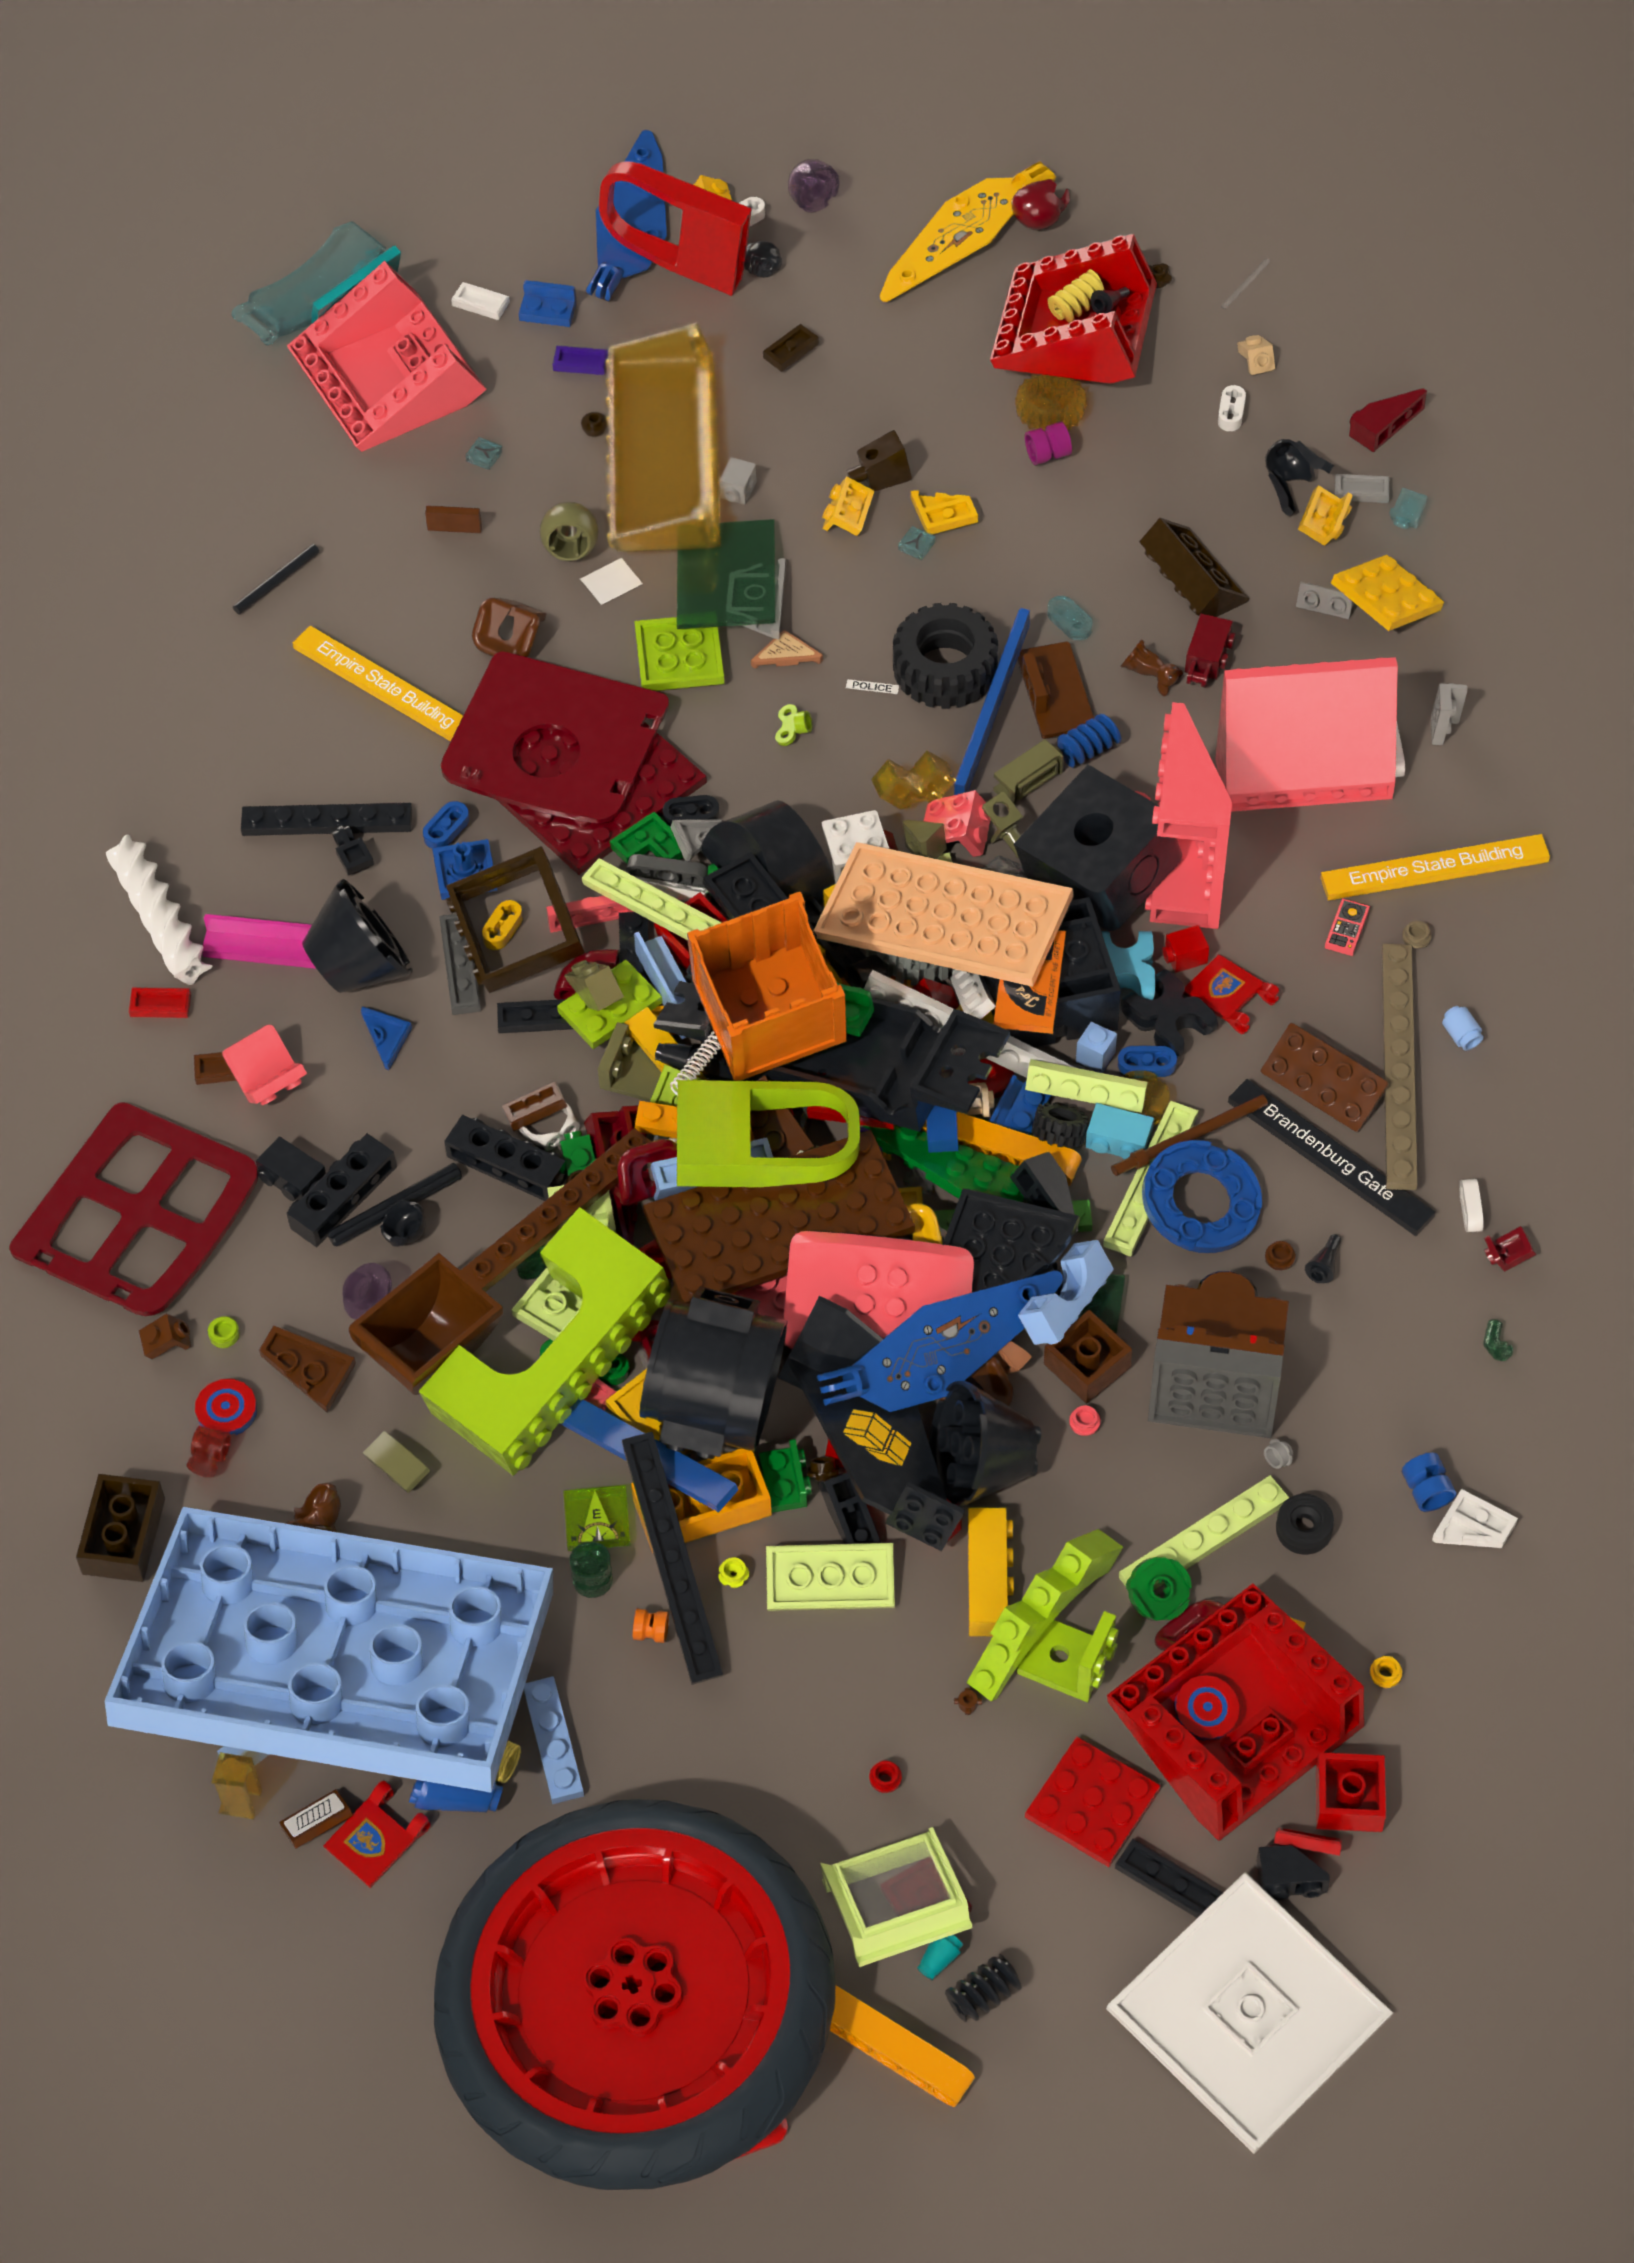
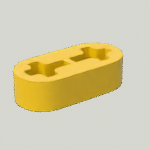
(497, 922)

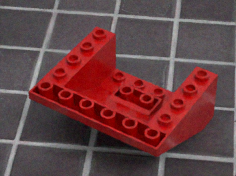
(1091, 346)
(1290, 1709)

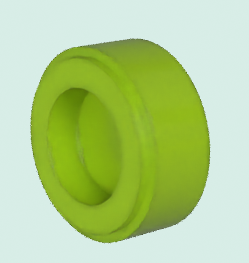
(223, 1332)

